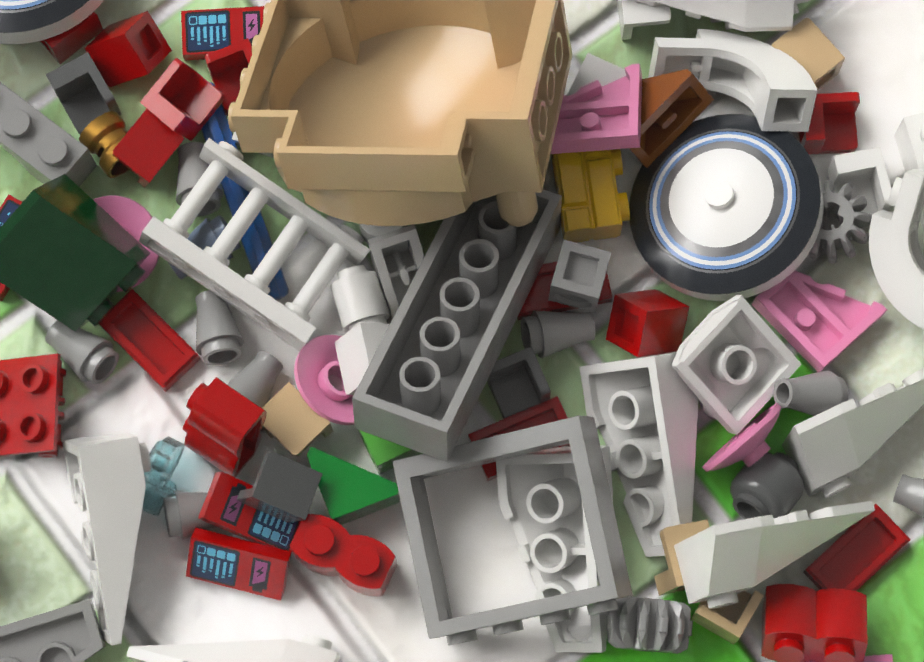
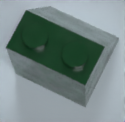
(68, 254)

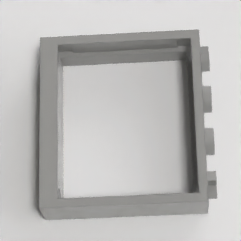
(598, 510)

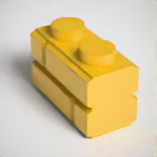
(590, 195)

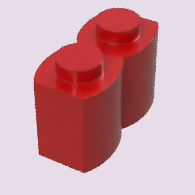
(223, 426)
(331, 551)
(813, 624)

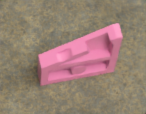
(601, 116)
(816, 317)

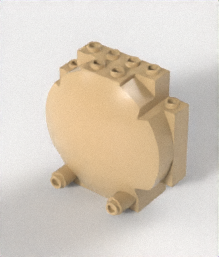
(407, 104)

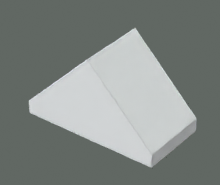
(396, 261)

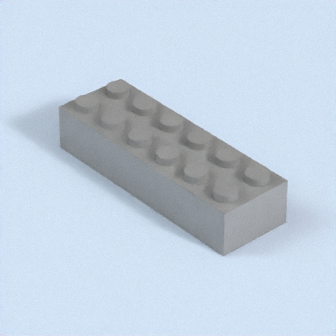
(453, 326)

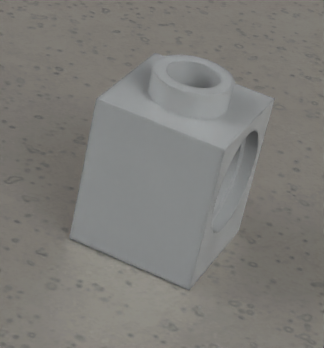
(579, 276)

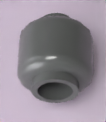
(767, 487)

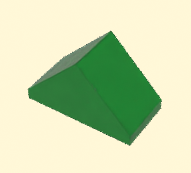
(351, 490)

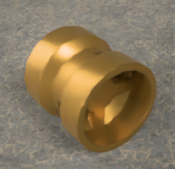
(102, 137)

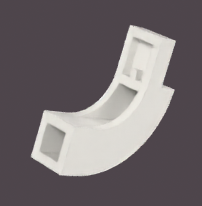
(746, 69)
(896, 247)

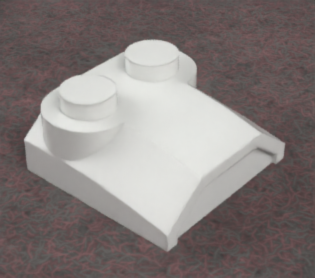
(733, 363)

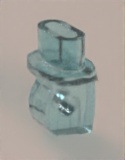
(163, 460)

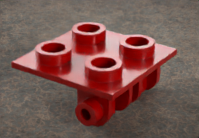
(30, 405)

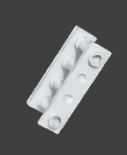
(211, 265)

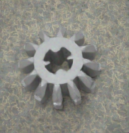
(850, 220)
(650, 625)

